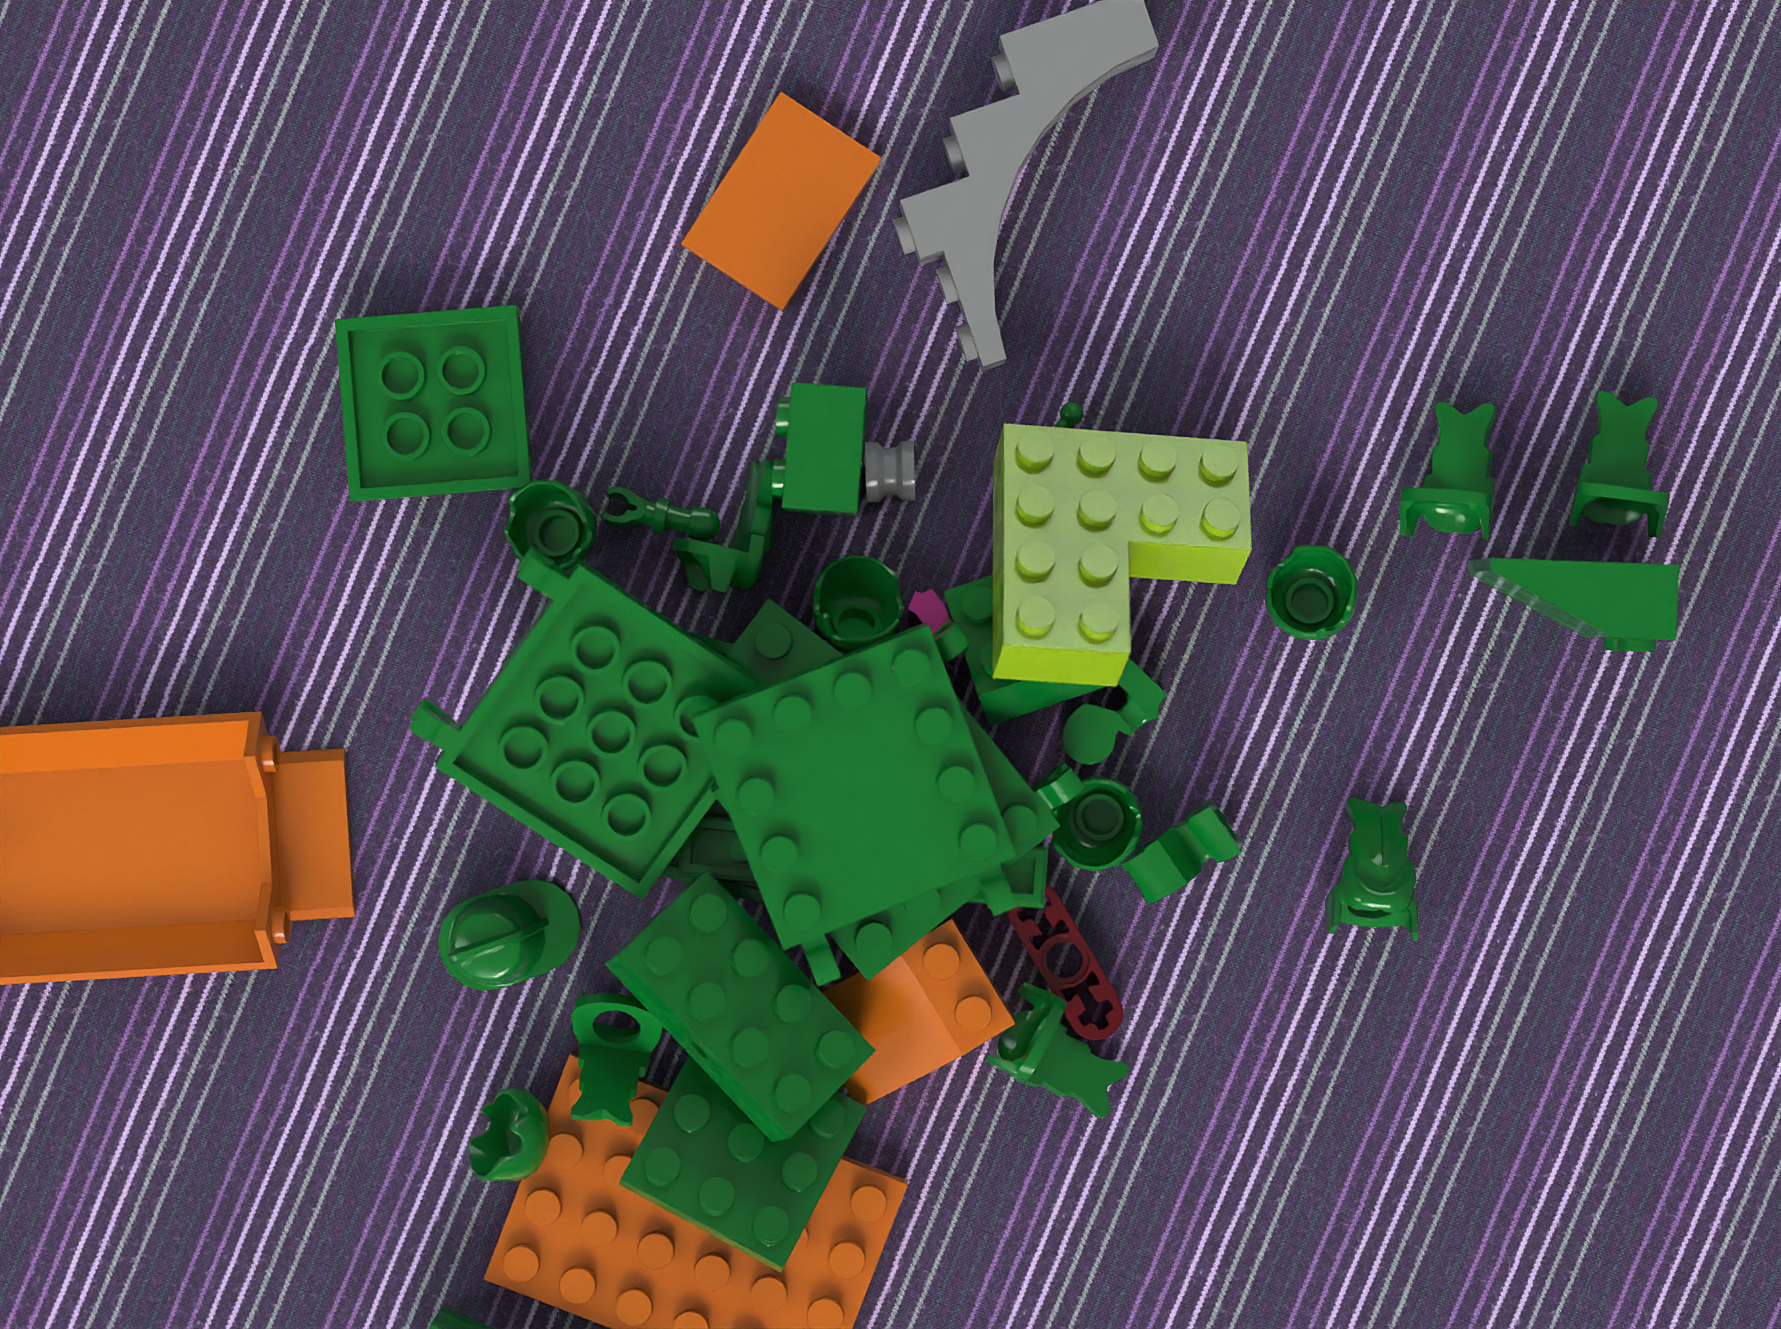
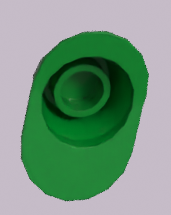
(509, 934)

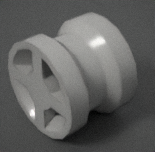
(890, 471)

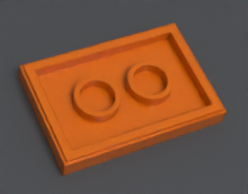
(781, 201)

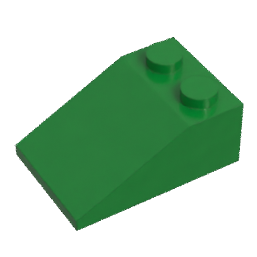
(1606, 600)

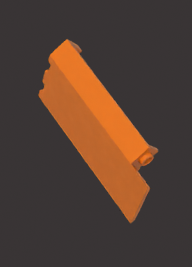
(164, 846)

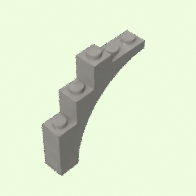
(1049, 71)

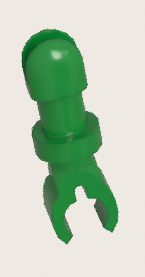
(698, 523)

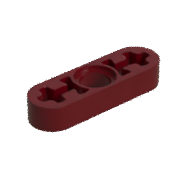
(1099, 989)

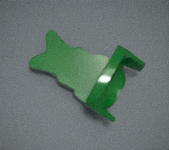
(1614, 480)
(1459, 489)
(742, 563)
(1376, 875)
(1042, 1054)
(611, 1056)

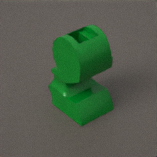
(1091, 729)
(1180, 852)

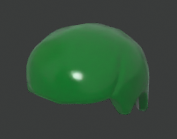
(552, 520)
(1312, 592)
(857, 602)
(1098, 825)
(514, 1140)

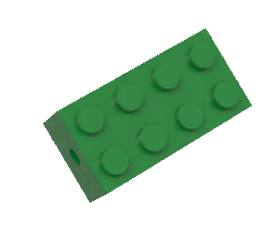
(740, 1007)

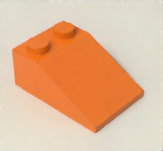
(920, 1011)

